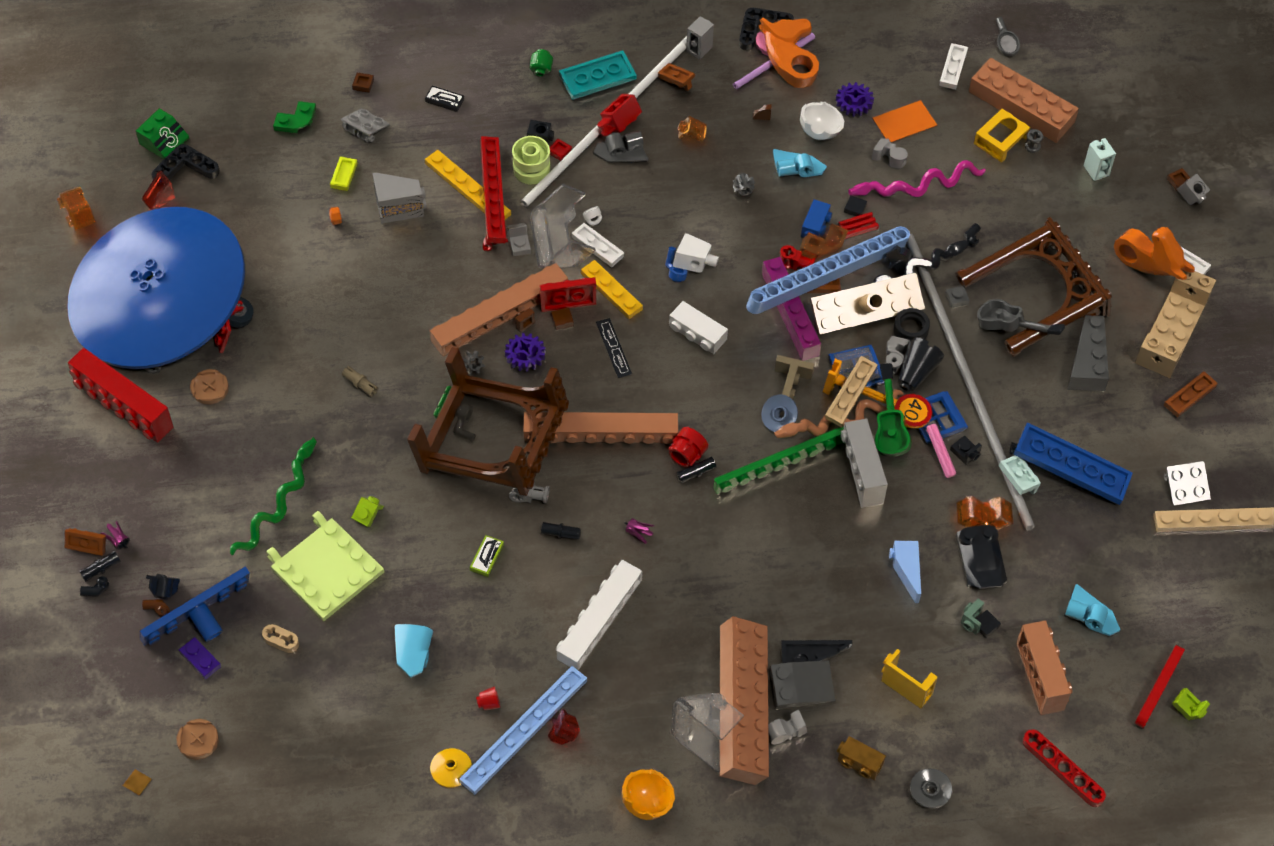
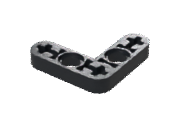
(754, 22)
(187, 159)

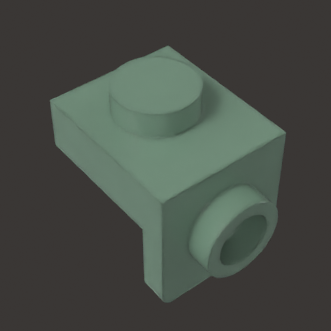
(970, 614)

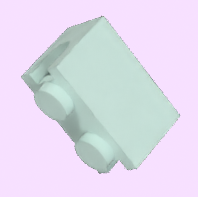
(1099, 159)

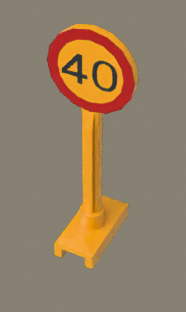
(914, 407)

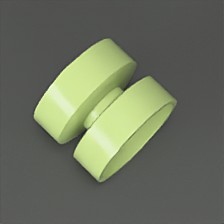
(531, 159)

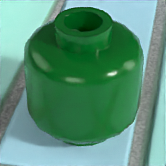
(541, 62)

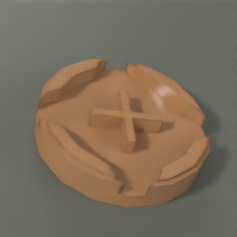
(209, 386)
(197, 739)

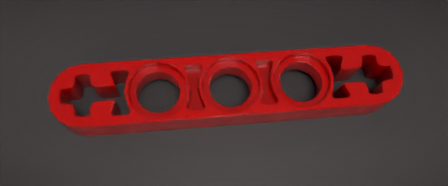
(1159, 686)
(1066, 777)

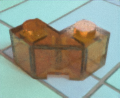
(76, 207)
(820, 247)
(976, 513)

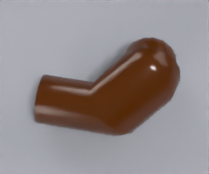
(157, 605)

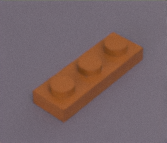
(1190, 394)

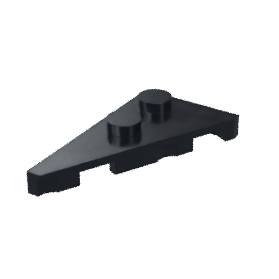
(812, 649)

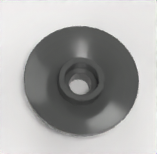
(933, 780)

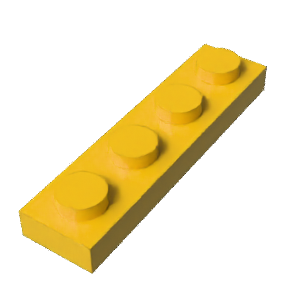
(612, 289)

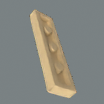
(851, 391)

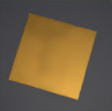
(137, 782)

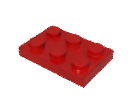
(568, 294)

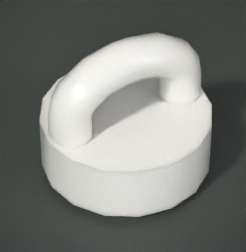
(591, 213)

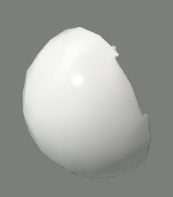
(821, 120)

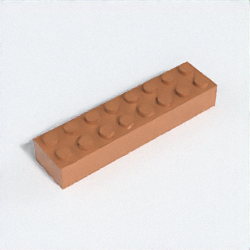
(745, 687)

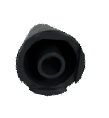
(918, 363)

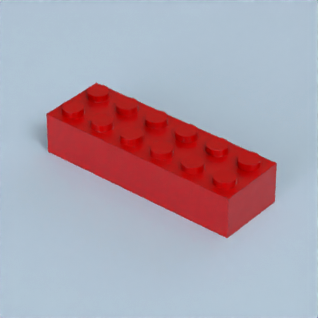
(120, 395)

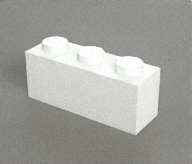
(698, 327)

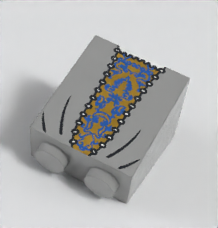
(398, 197)

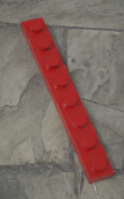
(493, 190)

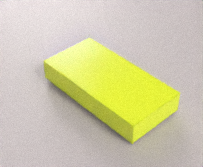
(343, 173)

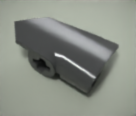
(622, 148)

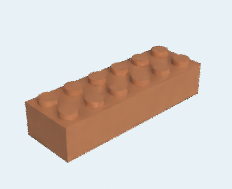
(1023, 99)

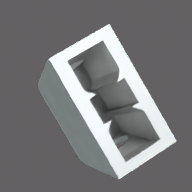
(694, 254)

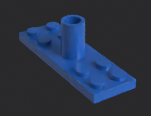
(197, 610)

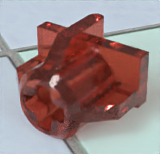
(564, 728)

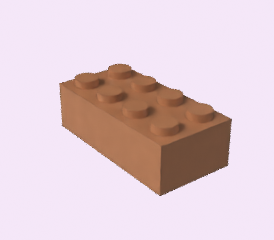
(1044, 667)

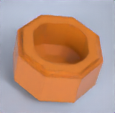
(335, 216)

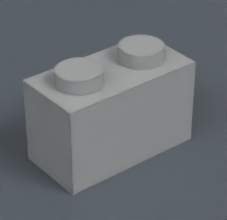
(700, 37)

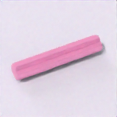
(941, 451)

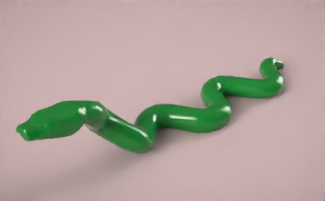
(303, 453)

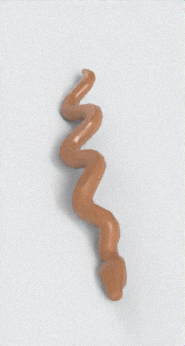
(792, 429)

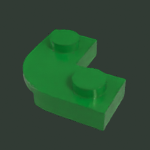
(292, 123)

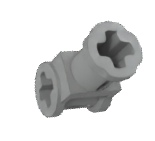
(536, 492)

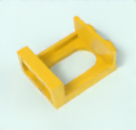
(994, 147)

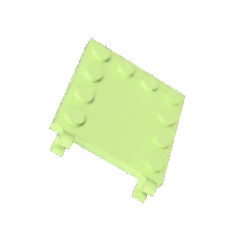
(326, 568)

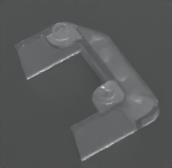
(551, 230)
(702, 722)

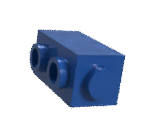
(816, 219)

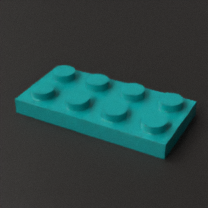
(597, 75)

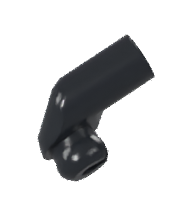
(970, 235)
(101, 586)

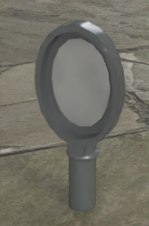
(1007, 41)

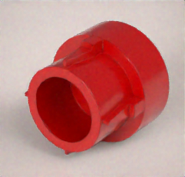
(687, 447)

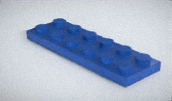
(1073, 463)

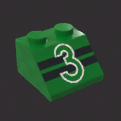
(161, 134)

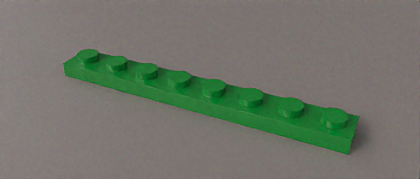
(778, 461)

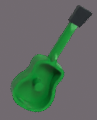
(892, 436)

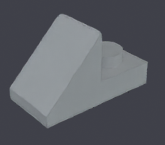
(518, 239)

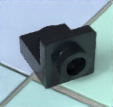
(966, 450)

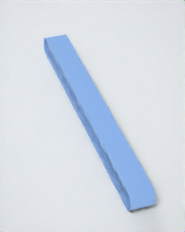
(826, 270)

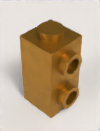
(860, 758)

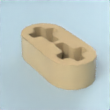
(279, 640)

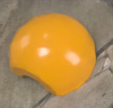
(647, 794)

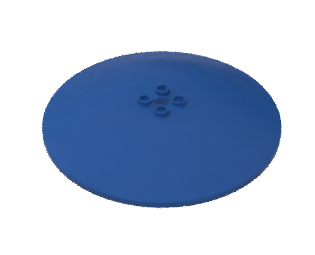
(159, 320)

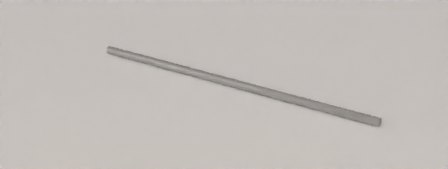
(969, 381)

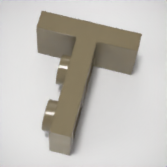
(795, 369)

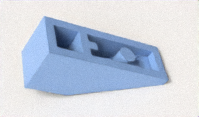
(907, 566)

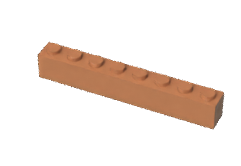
(493, 311)
(611, 427)

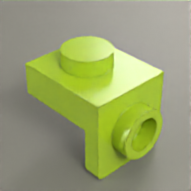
(367, 510)
(1189, 705)

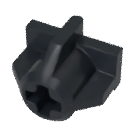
(898, 258)
(163, 586)

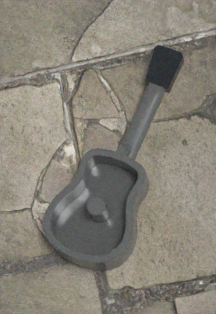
(1001, 315)

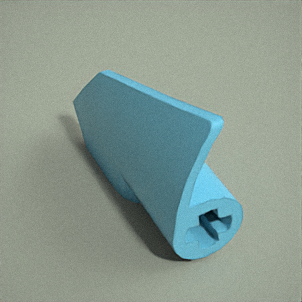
(794, 163)
(1091, 612)
(412, 647)

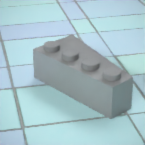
(864, 462)

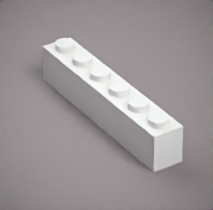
(599, 615)

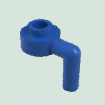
(675, 274)

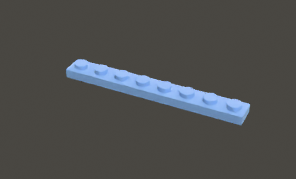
(523, 730)

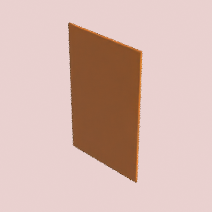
(904, 121)

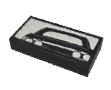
(444, 98)

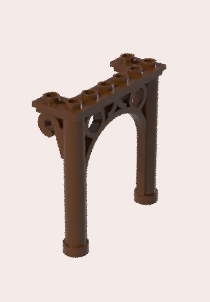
(1039, 241)

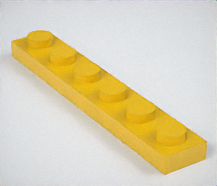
(459, 180)

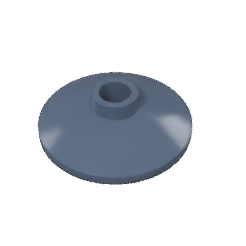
(772, 409)

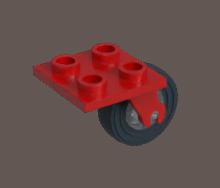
(239, 318)

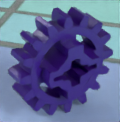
(854, 99)
(524, 353)

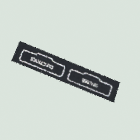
(613, 348)

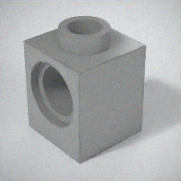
(1193, 190)

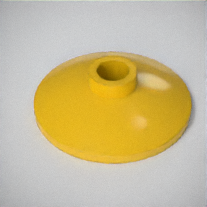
(446, 775)

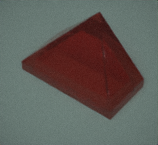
(158, 192)

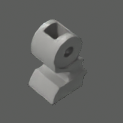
(896, 156)
(894, 352)
(781, 730)

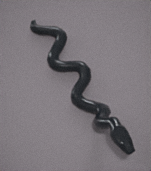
(937, 255)

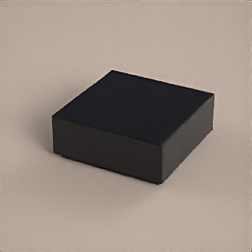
(855, 206)
(988, 623)

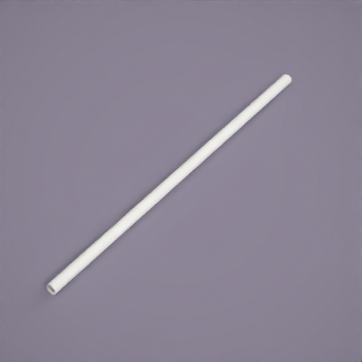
(595, 132)

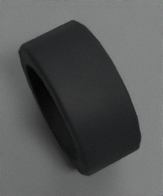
(911, 314)

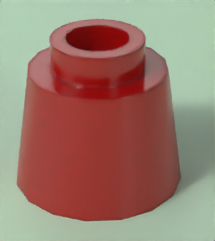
(488, 699)

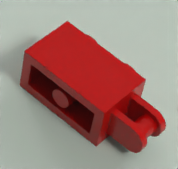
(619, 114)

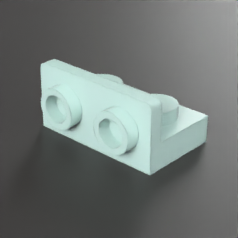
(1020, 475)

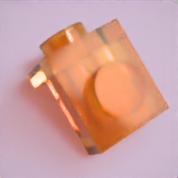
(693, 128)

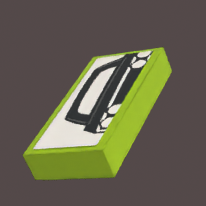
(486, 555)

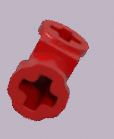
(795, 259)

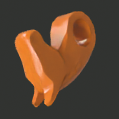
(784, 53)
(1158, 257)

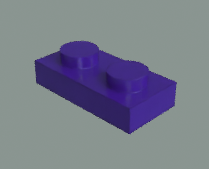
(200, 658)

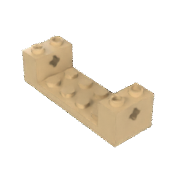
(1175, 323)

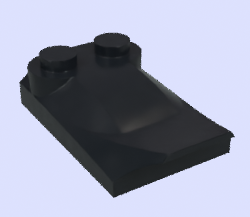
(981, 556)

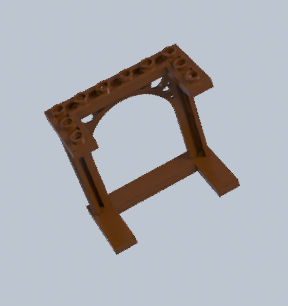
(521, 469)

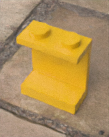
(905, 684)

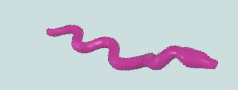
(866, 187)

